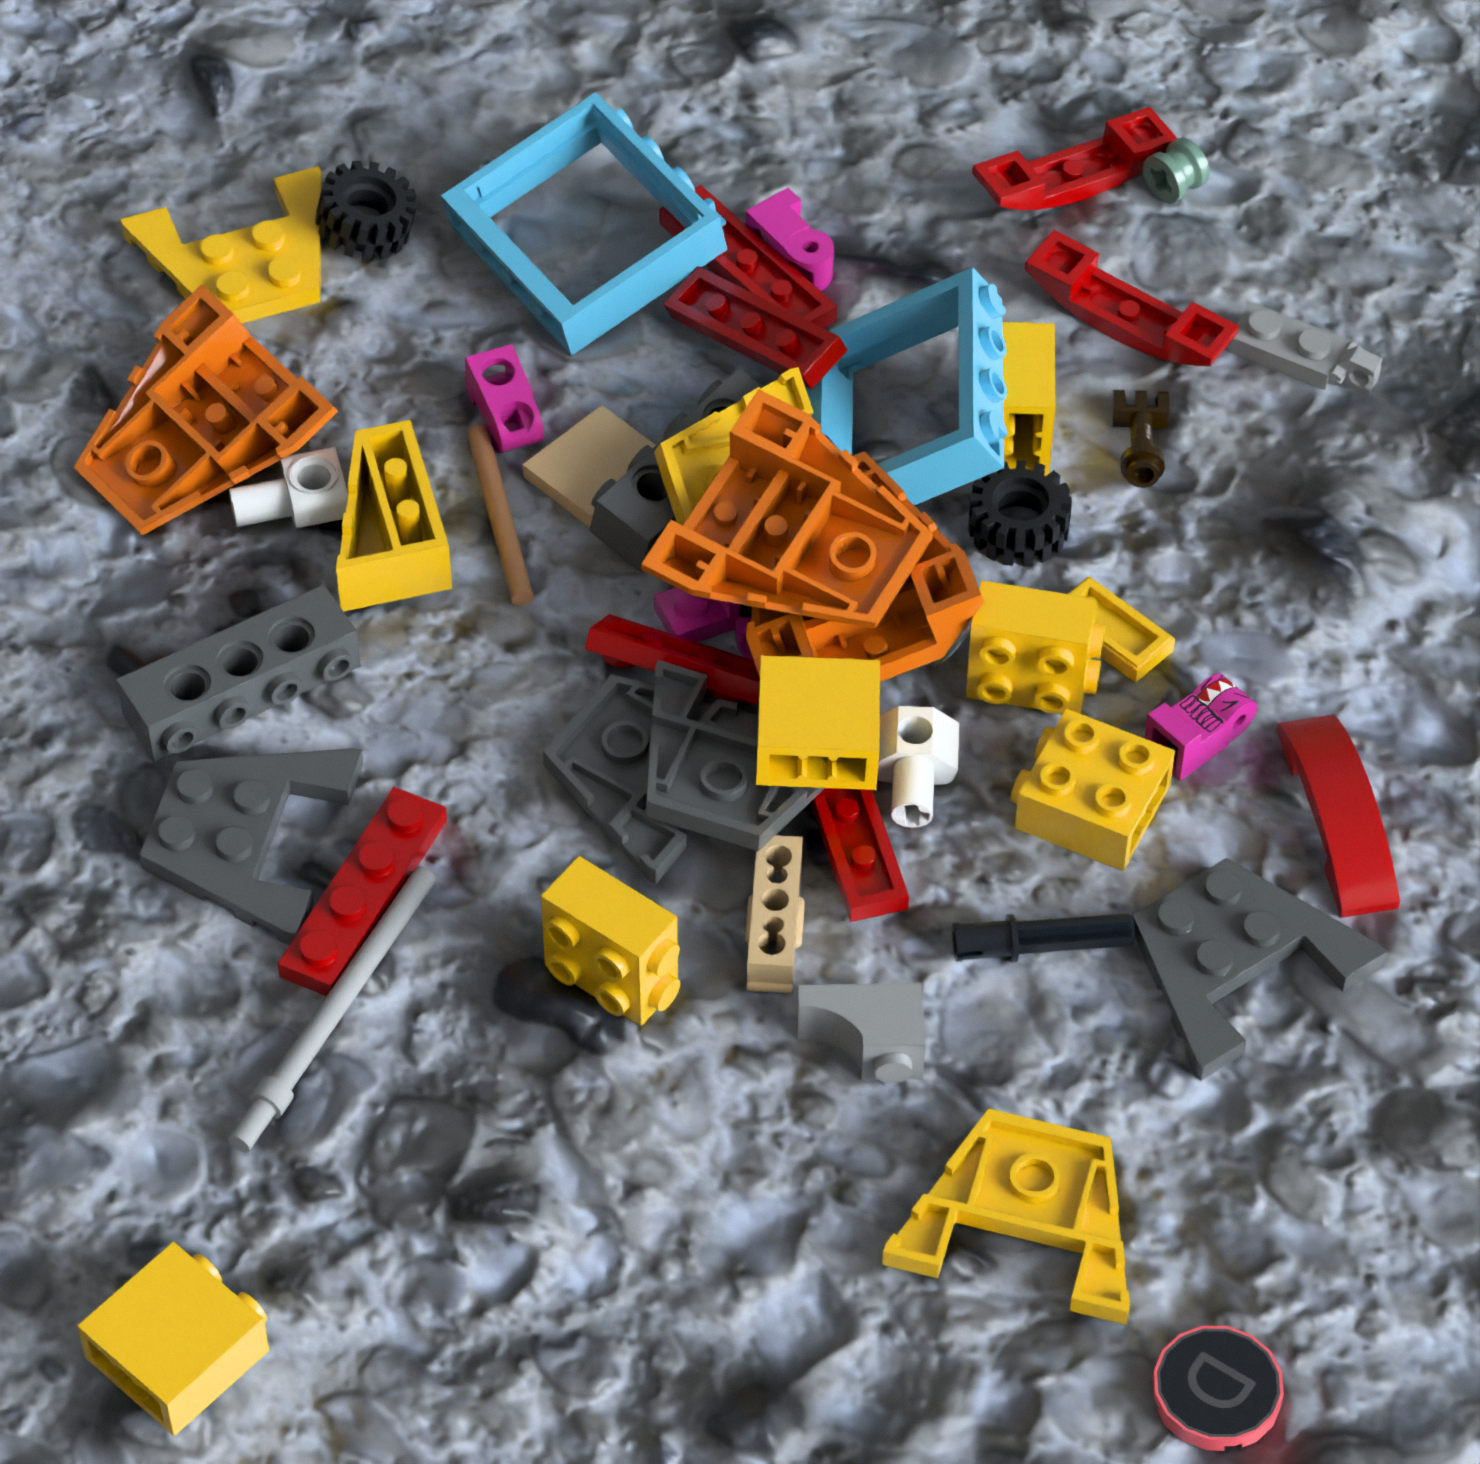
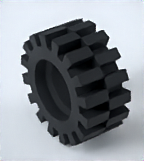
(359, 230)
(1020, 537)

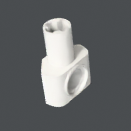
(309, 492)
(915, 754)

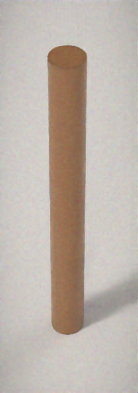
(500, 515)

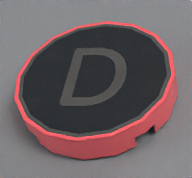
(1217, 1387)

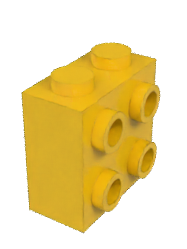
(1030, 393)
(1034, 648)
(818, 722)
(1092, 788)
(610, 942)
(175, 1337)

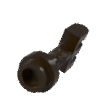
(1142, 462)

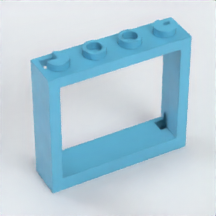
(542, 156)
(961, 455)

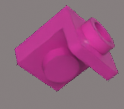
(694, 616)

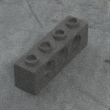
(622, 513)
(239, 673)

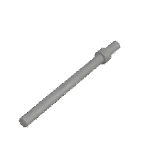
(275, 1091)

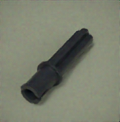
(1013, 938)

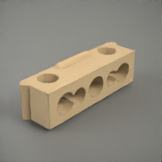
(775, 915)

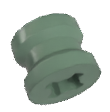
(1176, 170)

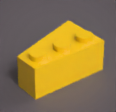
(391, 523)

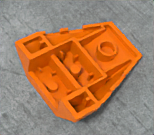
(198, 417)
(792, 526)
(915, 629)

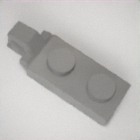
(1303, 350)

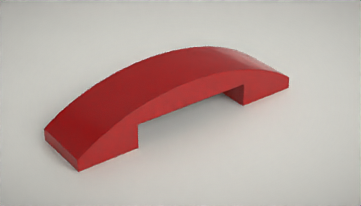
(1078, 170)
(1124, 312)
(1344, 813)

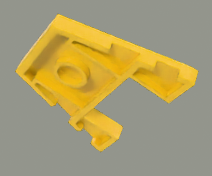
(251, 268)
(698, 452)
(1033, 1186)

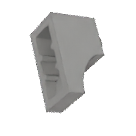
(870, 1023)

